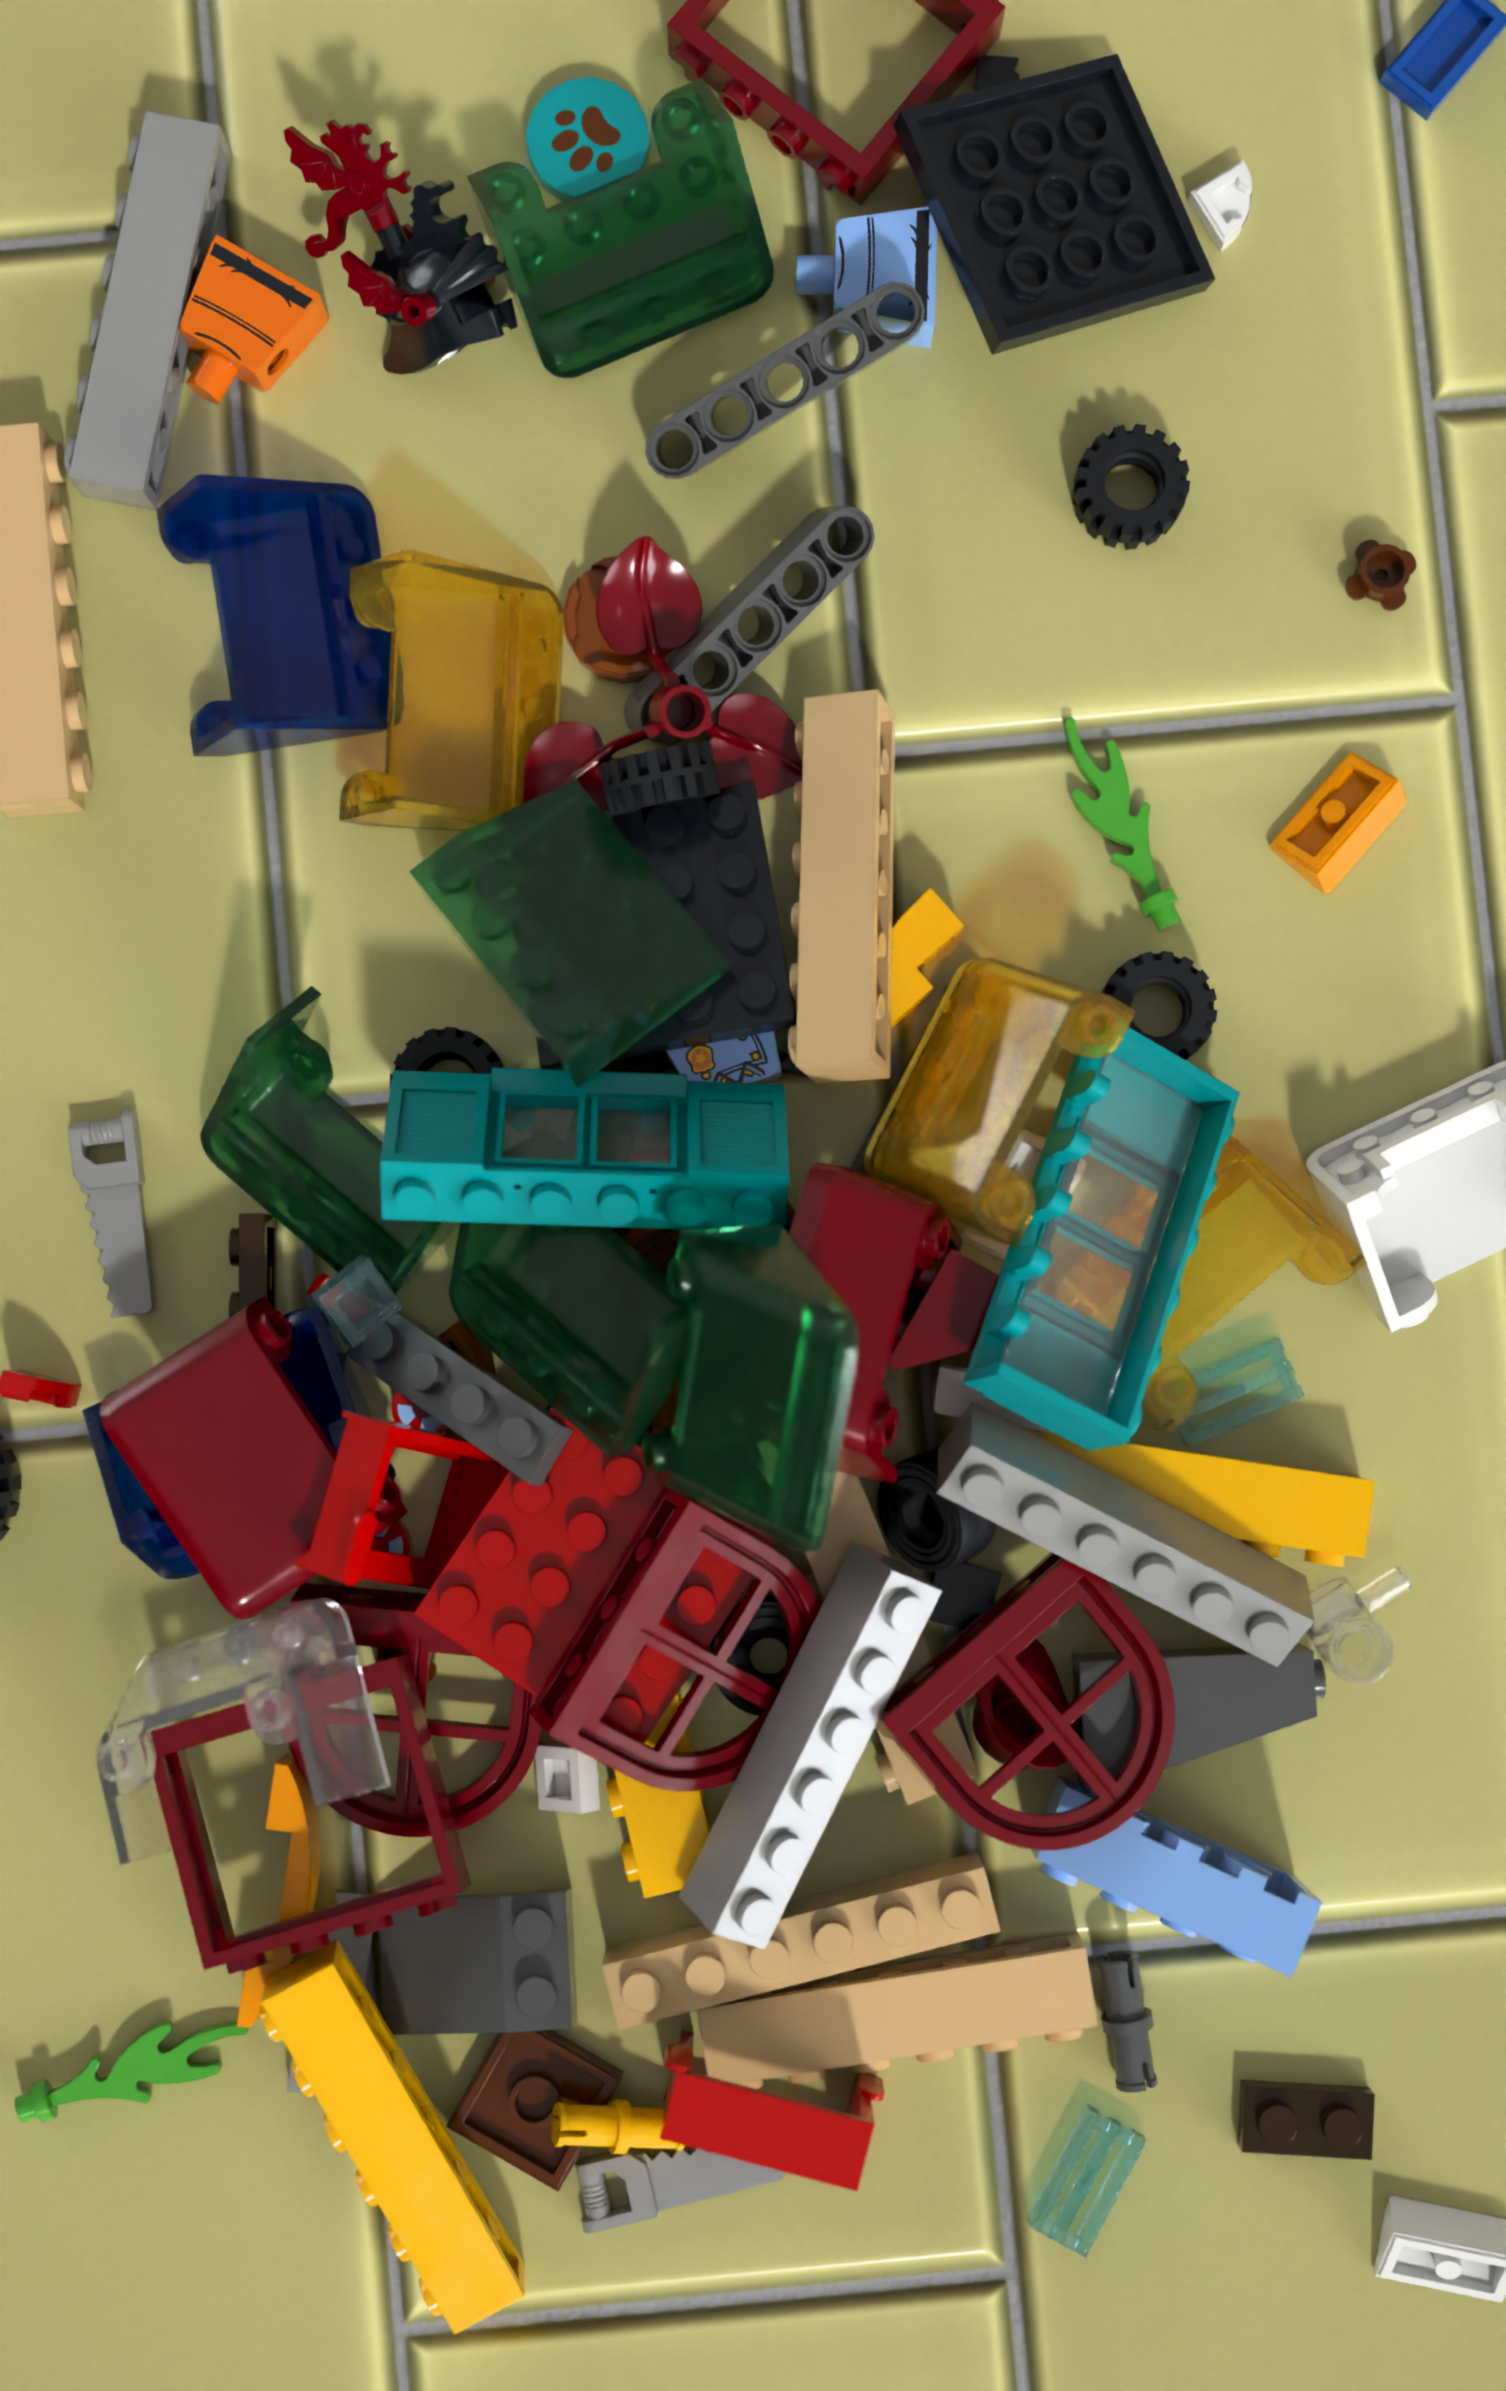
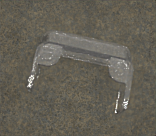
(296, 1683)

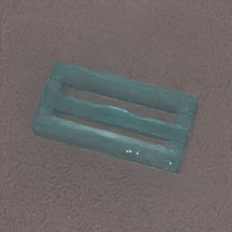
(1281, 1370)
(1063, 2169)

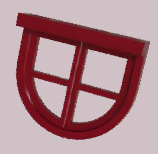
(629, 1617)
(389, 1621)
(989, 1650)

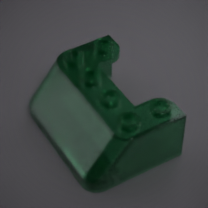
(638, 251)

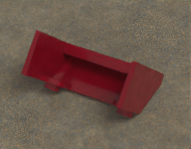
(866, 1247)

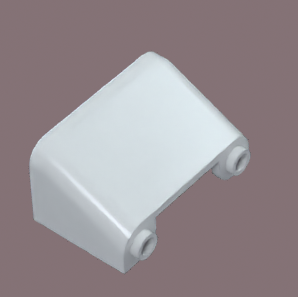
(1420, 1192)

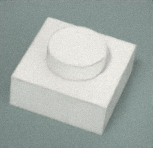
(566, 1779)

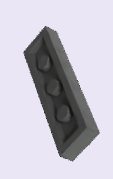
(464, 1397)

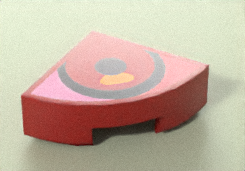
(32, 1386)

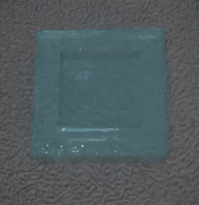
(357, 1301)

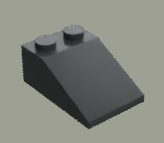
(481, 1965)

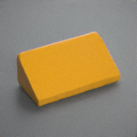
(1340, 822)

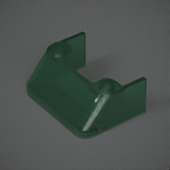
(308, 1155)

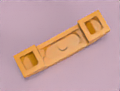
(295, 1812)

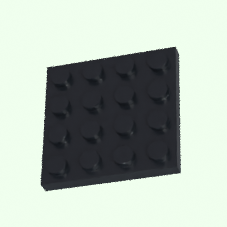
(1053, 202)
(719, 871)

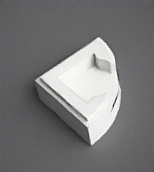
(1224, 204)

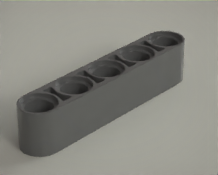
(752, 384)
(776, 610)

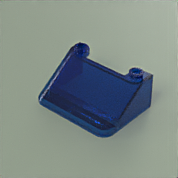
(284, 608)

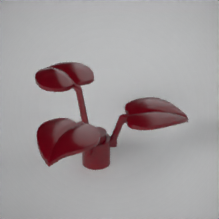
(647, 605)

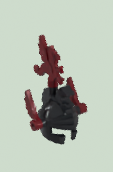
(427, 275)

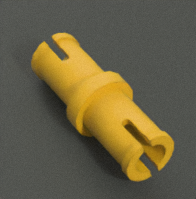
(610, 2126)

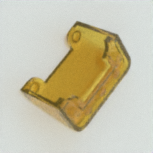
(977, 1086)

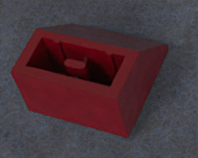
(946, 1312)

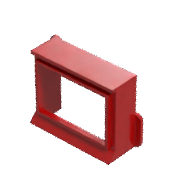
(348, 1517)
(768, 2126)

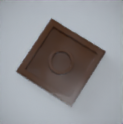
(514, 2098)

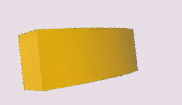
(915, 941)

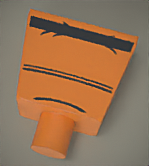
(246, 321)

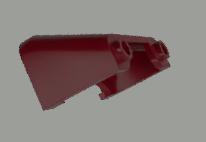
(233, 1458)

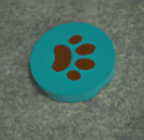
(586, 136)

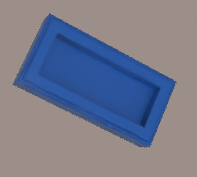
(1443, 53)

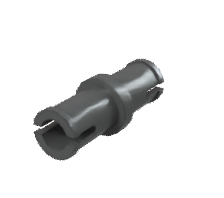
(1127, 2021)

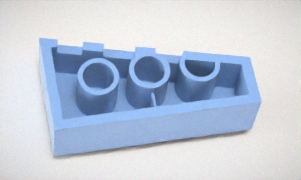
(1189, 1884)

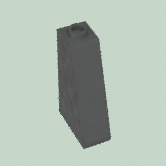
(1218, 1701)

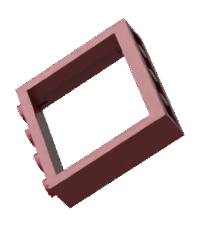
(798, 132)
(310, 1930)

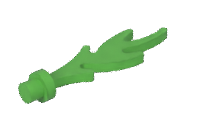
(1112, 819)
(140, 2061)

